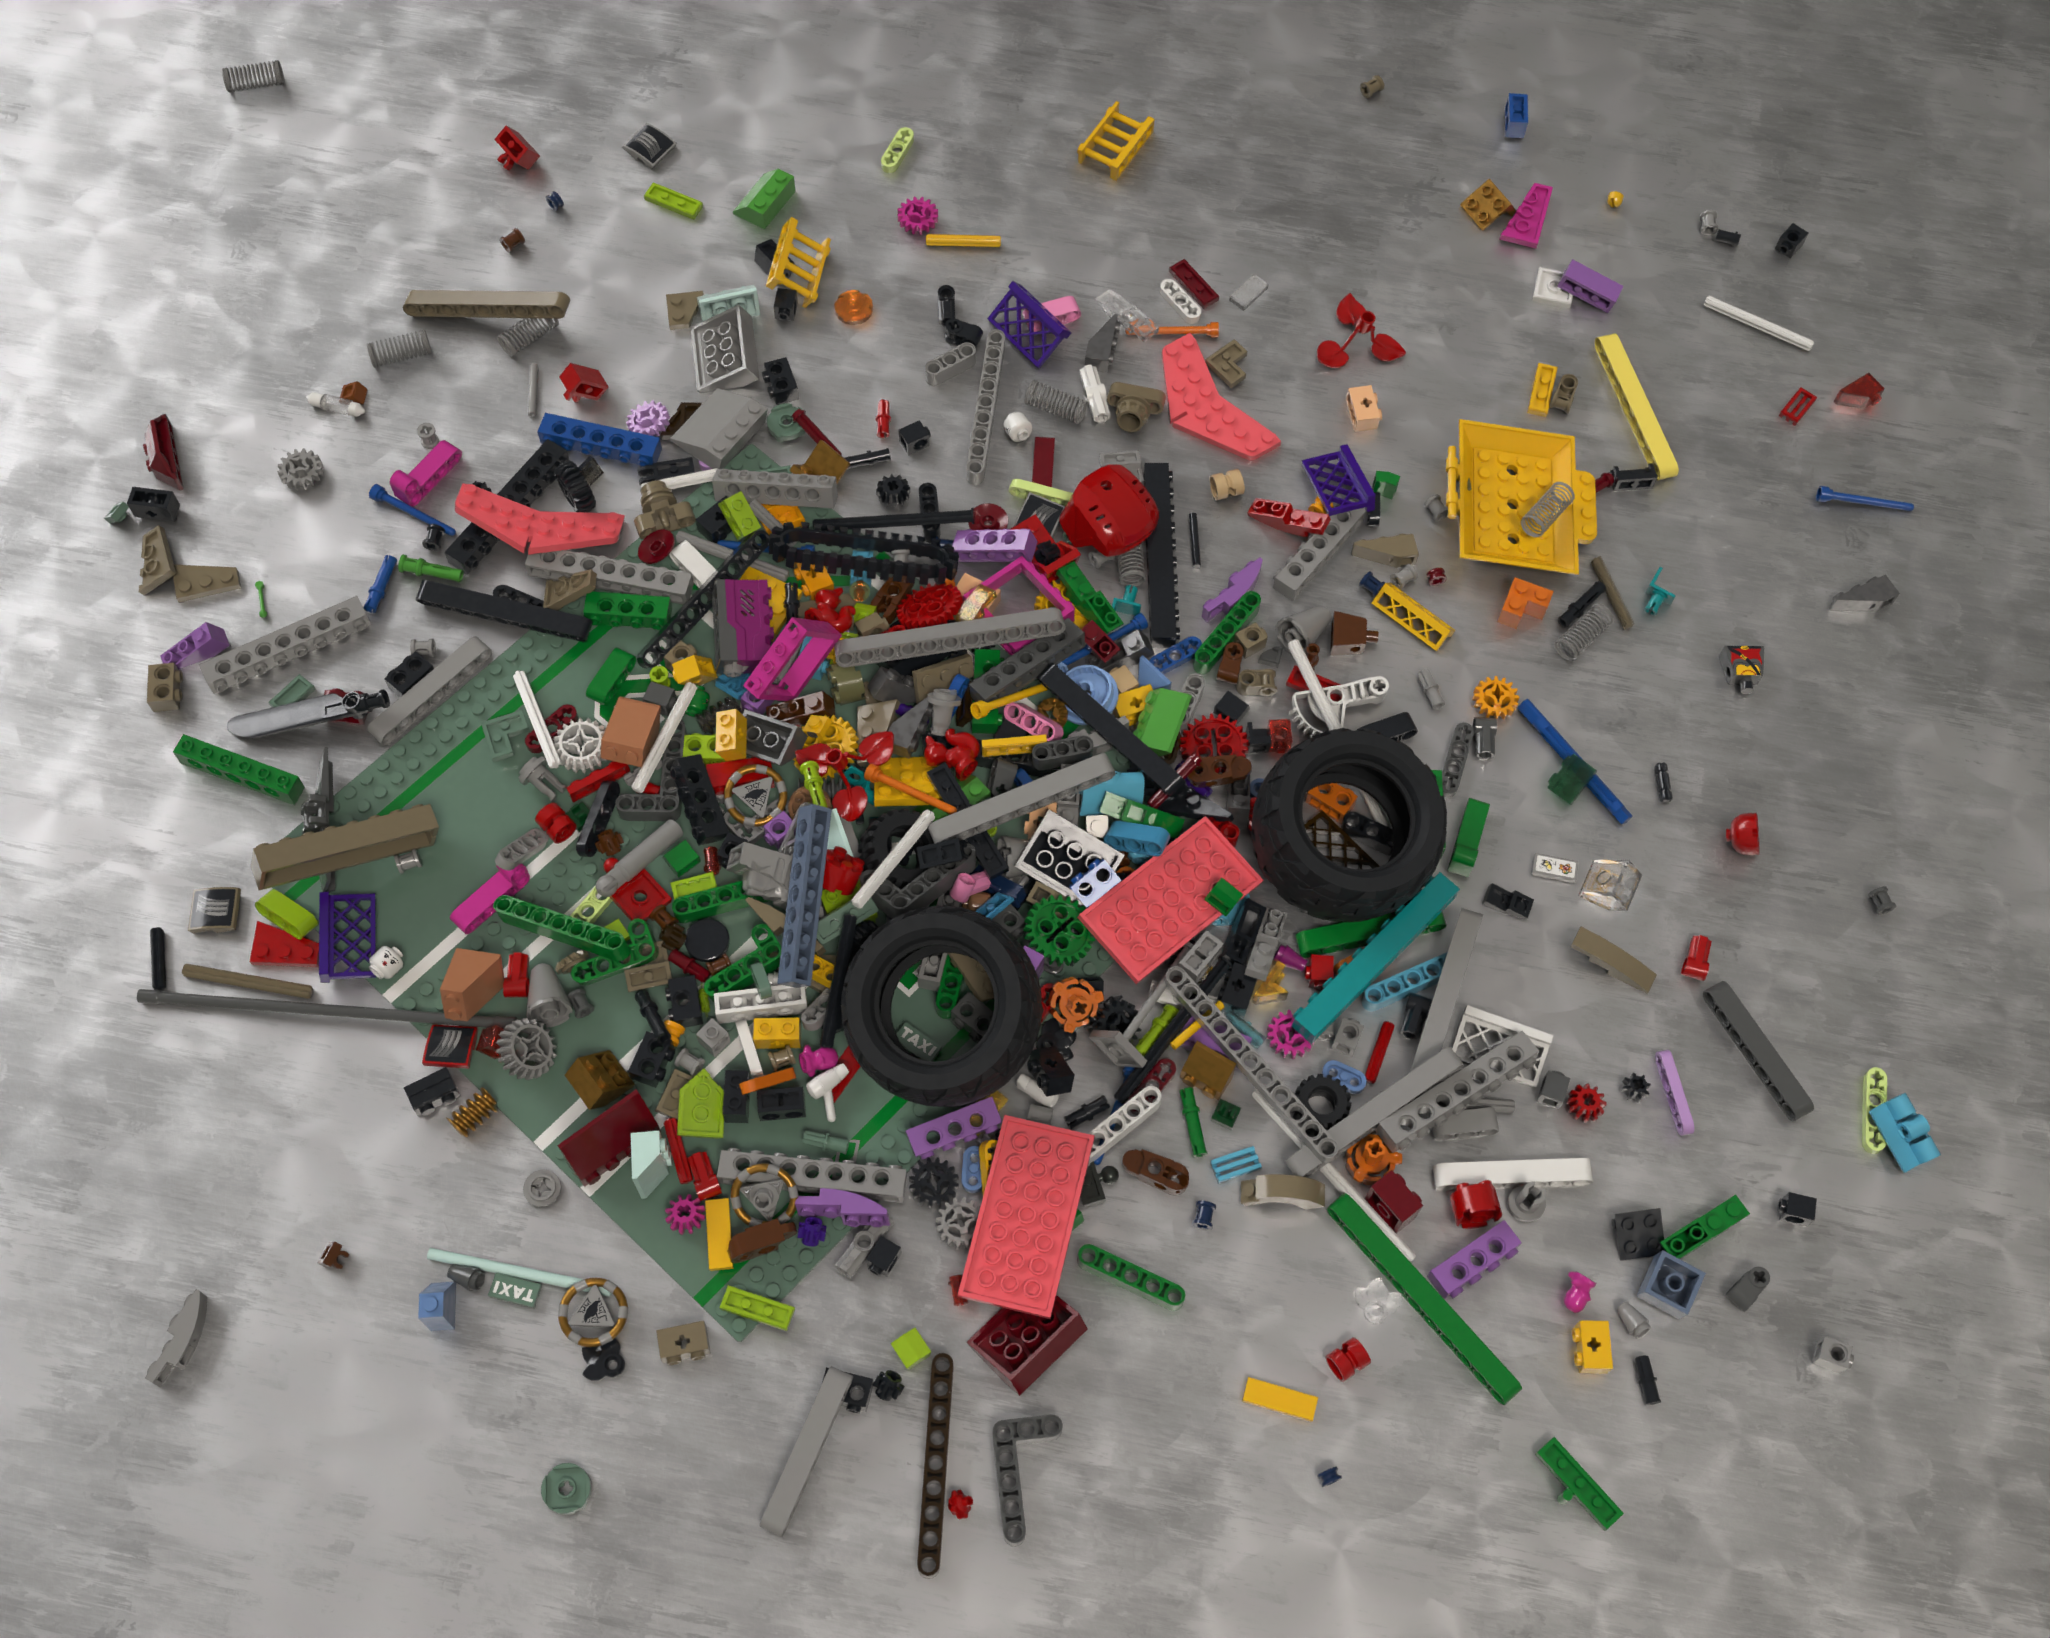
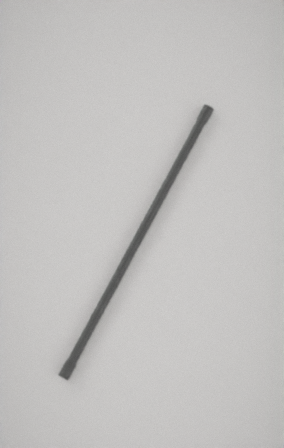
(158, 997)

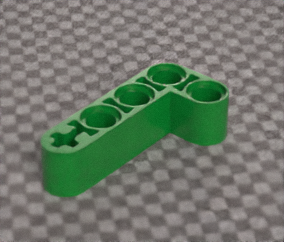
(1468, 837)
(742, 966)
(617, 967)

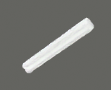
(688, 479)

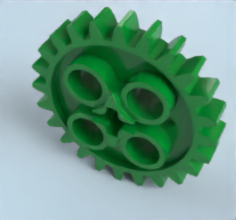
(1044, 915)

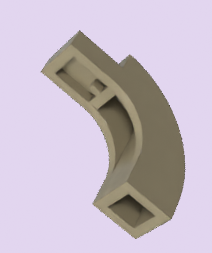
(1283, 1189)

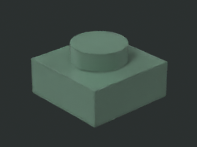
(117, 513)

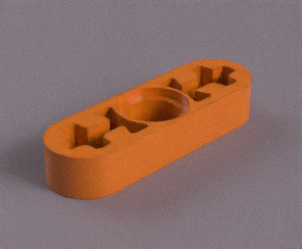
(767, 1080)

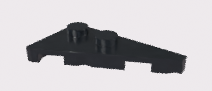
(1193, 805)

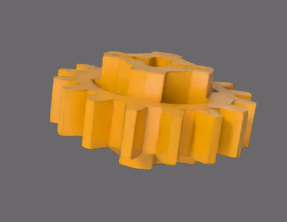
(1499, 692)

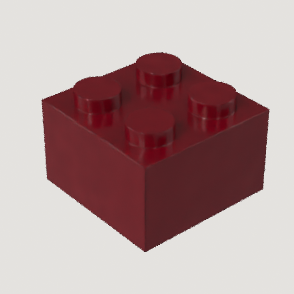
(1394, 1201)

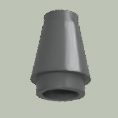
(467, 1277)

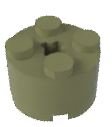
(847, 684)

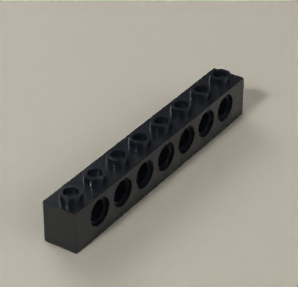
(523, 481)

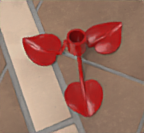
(1352, 312)
(853, 801)

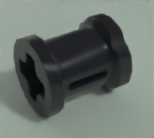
(433, 537)

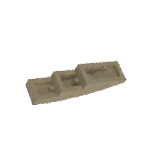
(775, 920)
(1614, 959)

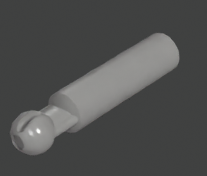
(639, 858)

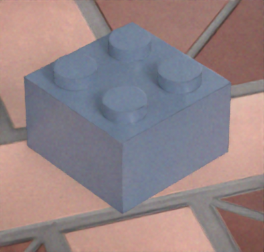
(1671, 1284)

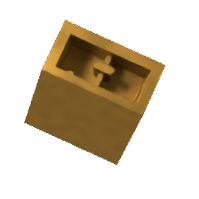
(598, 1079)

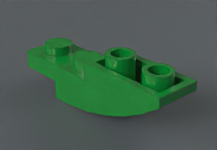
(1089, 602)
(1141, 814)
(1705, 1228)

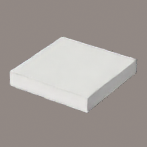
(1547, 290)

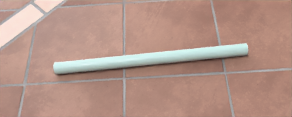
(507, 1269)

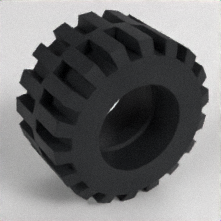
(1330, 1090)

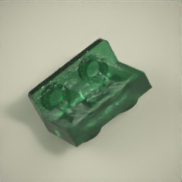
(1571, 778)

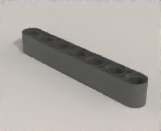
(1758, 1051)

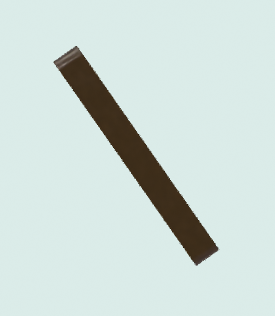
(935, 1476)

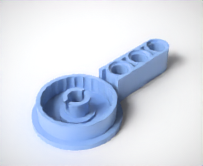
(1098, 681)

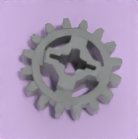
(300, 469)
(952, 1225)

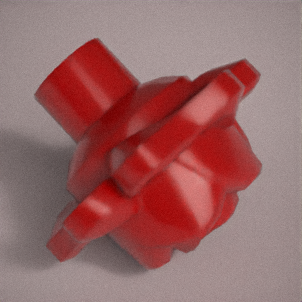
(960, 1504)

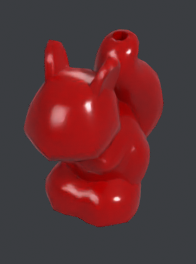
(827, 602)
(960, 757)

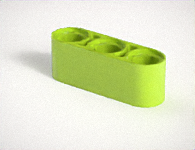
(286, 914)

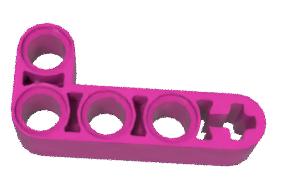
(426, 475)
(479, 905)

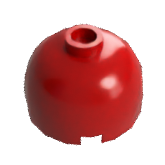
(1744, 834)

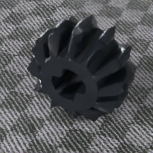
(893, 490)

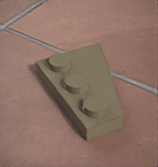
(203, 581)
(874, 719)

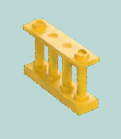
(1126, 152)
(781, 262)

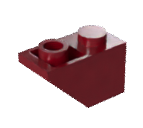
(1098, 642)

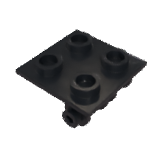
(1639, 1233)

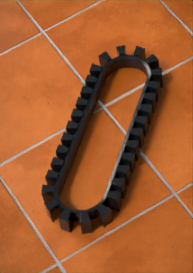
(945, 569)

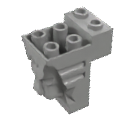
(763, 871)

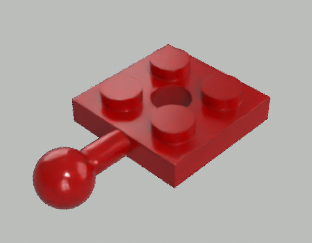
(641, 883)

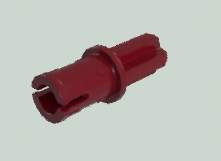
(689, 965)

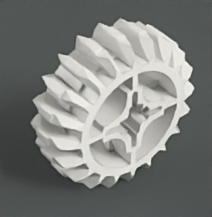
(571, 739)

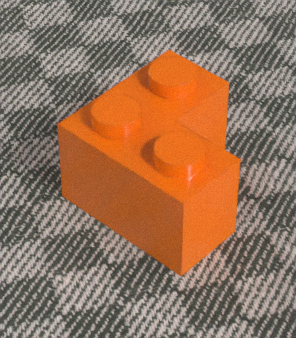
(1525, 599)

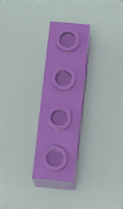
(994, 545)
(985, 1109)
(1500, 1236)

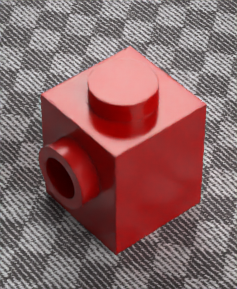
(1319, 970)

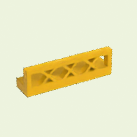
(1418, 610)

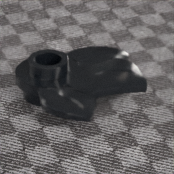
(1057, 1037)
(600, 1358)

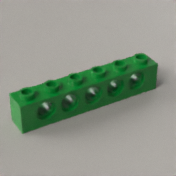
(239, 769)

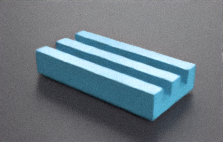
(1253, 1158)

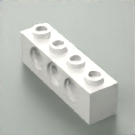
(747, 1005)

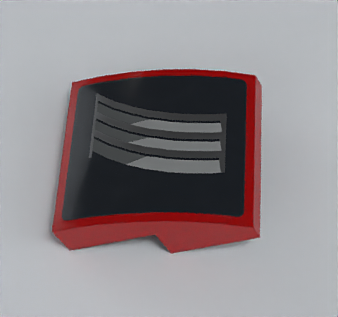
(450, 1046)

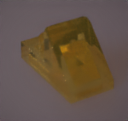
(1270, 990)

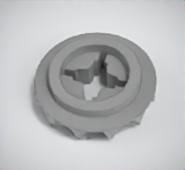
(537, 1179)

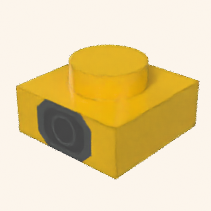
(817, 726)

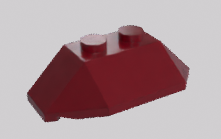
(162, 452)

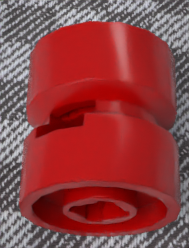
(555, 822)
(1349, 1358)

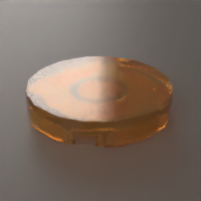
(853, 307)

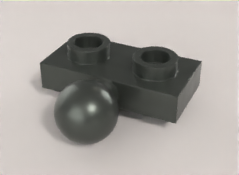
(1092, 1189)

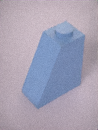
(438, 1306)

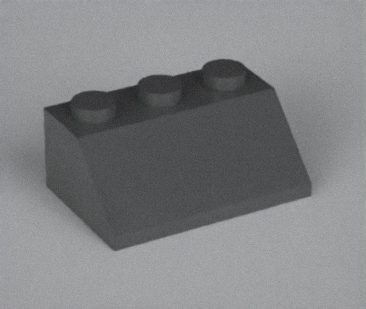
(772, 738)

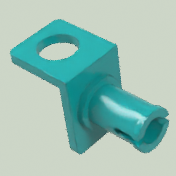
(1658, 595)
(1127, 604)
(861, 782)

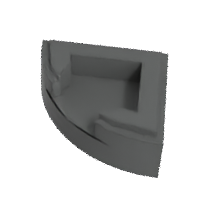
(1271, 657)

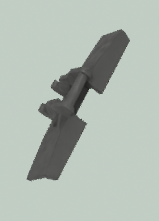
(321, 805)

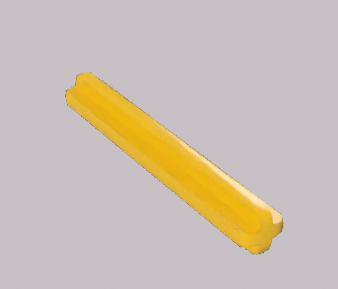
(963, 240)

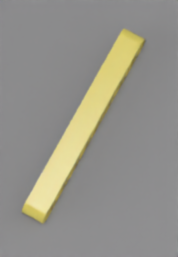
(1636, 406)

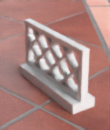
(1505, 1027)

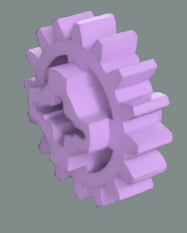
(648, 419)

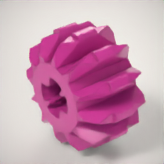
(682, 1222)

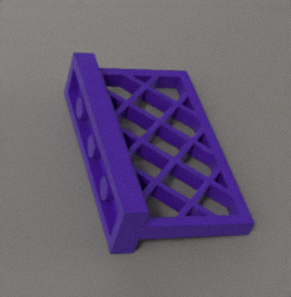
(1040, 312)
(1353, 477)
(327, 932)

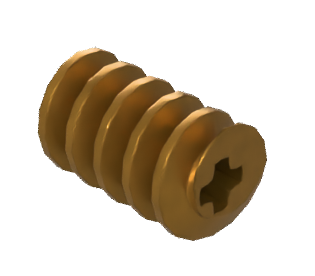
(473, 1112)

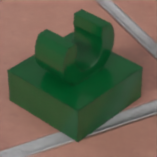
(578, 814)
(1225, 1114)

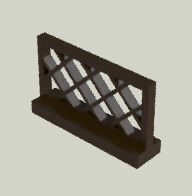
(1348, 843)

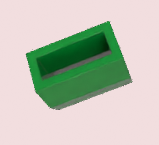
(1385, 483)
(681, 858)
(1223, 896)

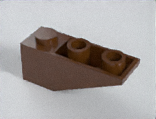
(800, 709)

